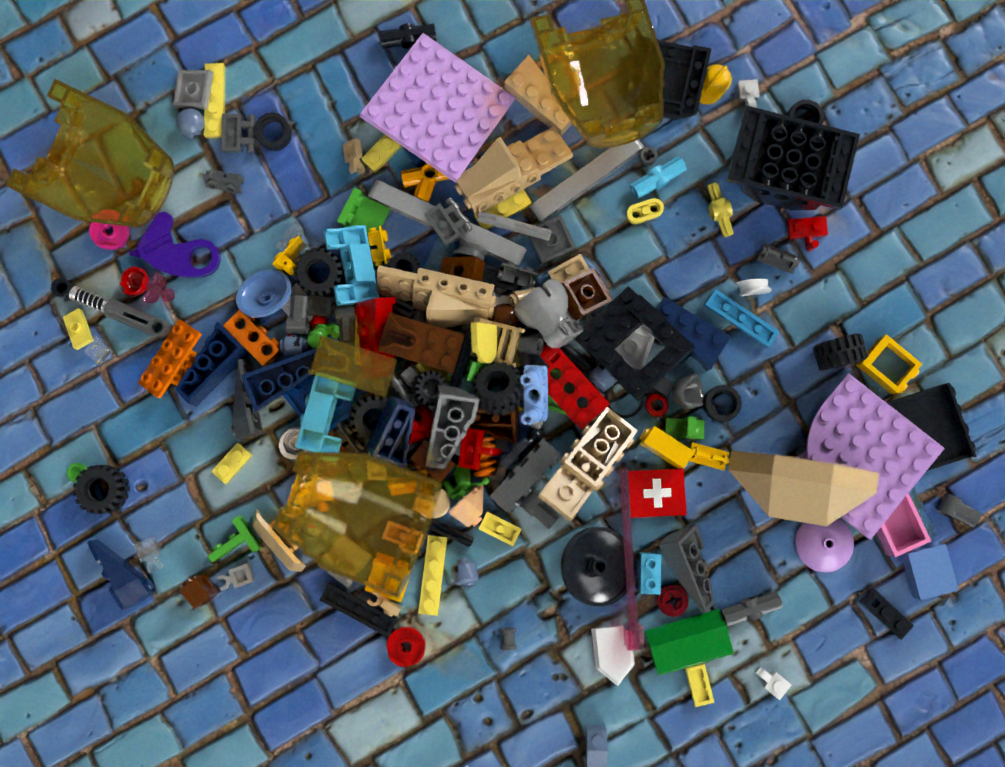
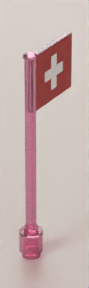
(645, 495)

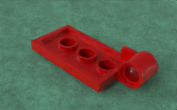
(583, 388)

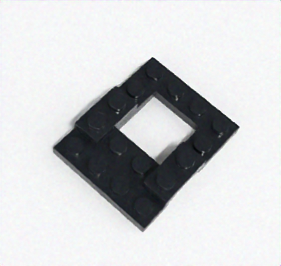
(616, 324)

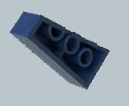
(705, 337)
(211, 365)
(277, 379)

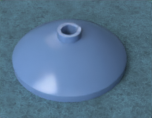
(263, 293)

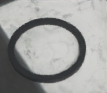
(624, 416)

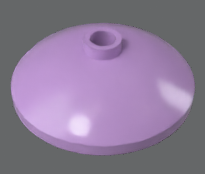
(812, 548)

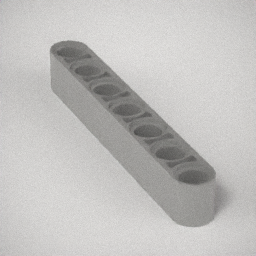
(584, 179)

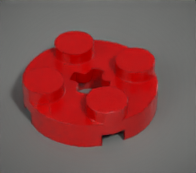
(407, 657)

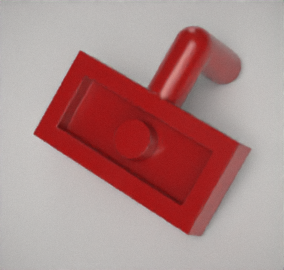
(807, 229)
(472, 449)

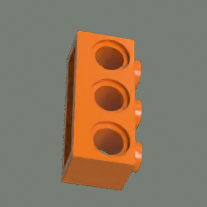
(244, 335)

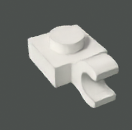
(748, 92)
(774, 683)

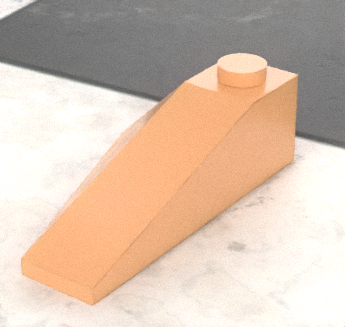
(470, 507)

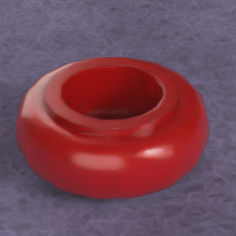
(665, 405)

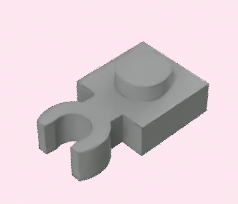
(238, 576)

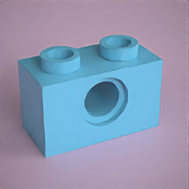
(649, 573)

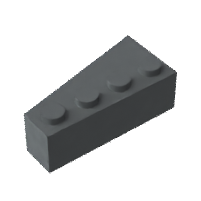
(524, 476)

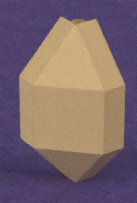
(802, 487)

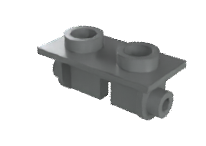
(215, 180)
(778, 258)
(510, 271)
(344, 431)

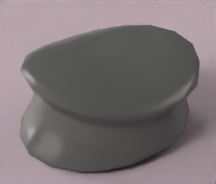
(469, 250)

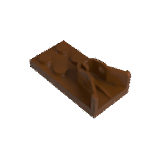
(420, 342)

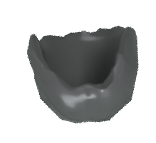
(688, 392)

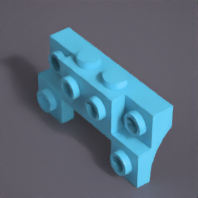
(356, 264)
(319, 415)

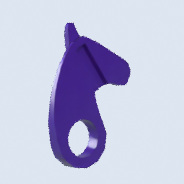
(174, 259)

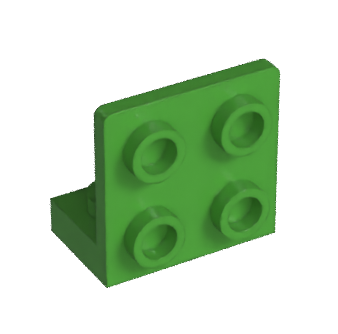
(362, 211)

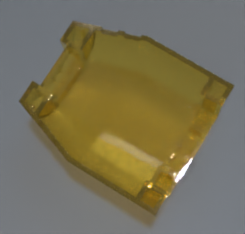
(605, 75)
(98, 165)
(359, 516)

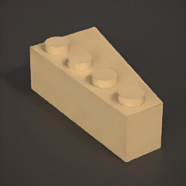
(532, 92)

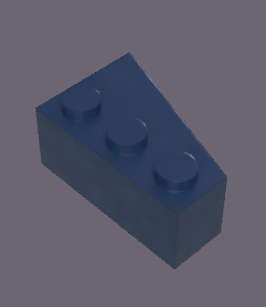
(392, 432)

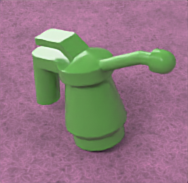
(324, 330)
(463, 481)

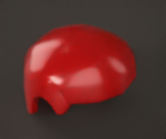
(134, 281)

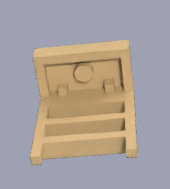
(503, 341)

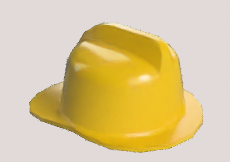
(716, 83)

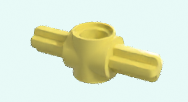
(720, 209)

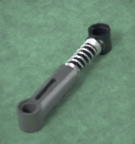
(112, 308)

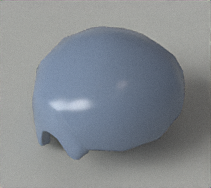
(190, 123)

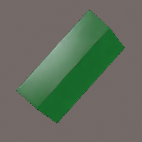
(689, 642)

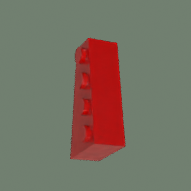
(371, 322)

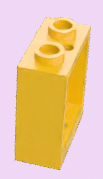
(877, 376)

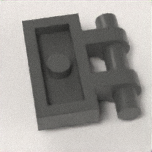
(232, 133)
(443, 225)
(403, 390)

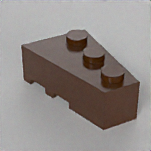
(499, 426)

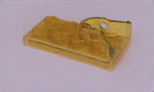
(353, 366)

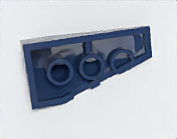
(127, 584)

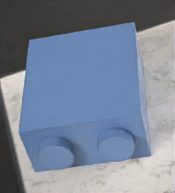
(929, 571)

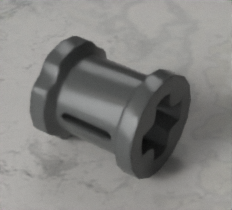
(507, 638)

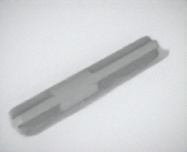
(513, 225)

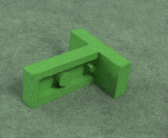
(685, 428)
(245, 534)

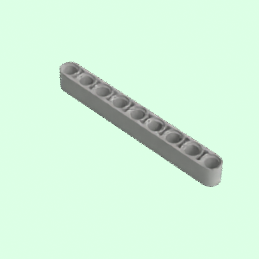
(415, 208)

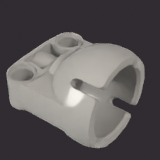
(549, 314)

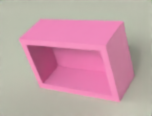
(903, 530)

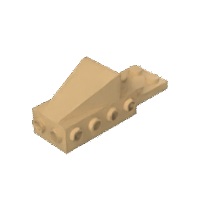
(510, 169)
(444, 305)
(588, 463)

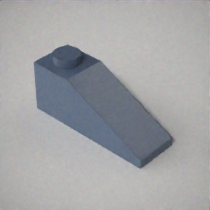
(596, 745)

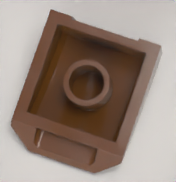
(586, 293)

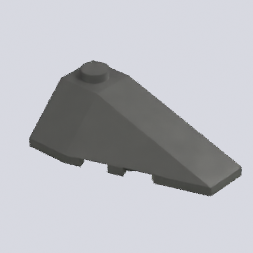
(451, 418)
(245, 420)
(685, 559)

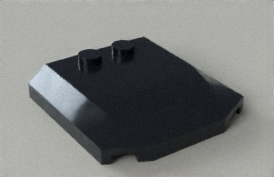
(683, 78)

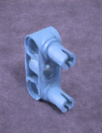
(535, 407)

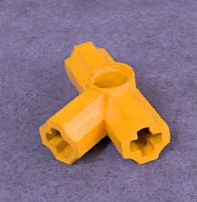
(424, 184)

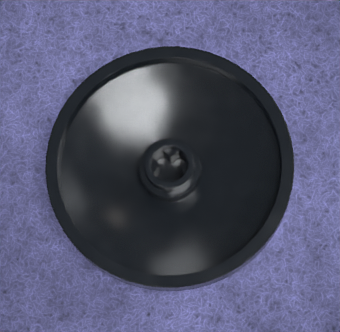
(595, 566)

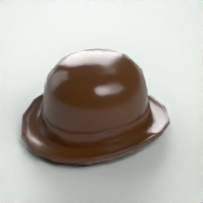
(505, 315)

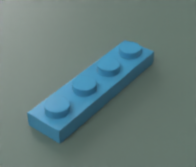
(741, 318)

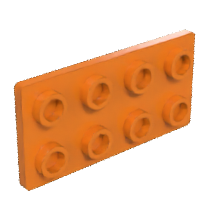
(171, 359)

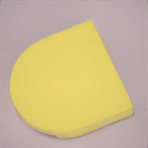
(484, 341)

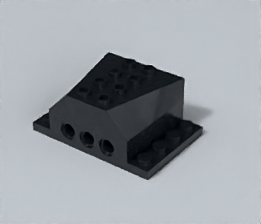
(792, 161)

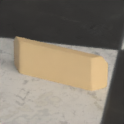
(276, 544)

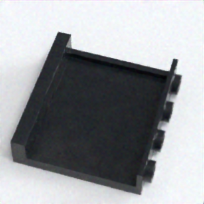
(941, 418)

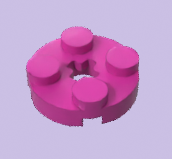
(109, 242)

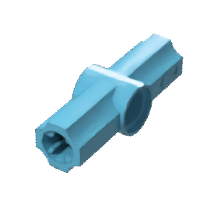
(658, 177)

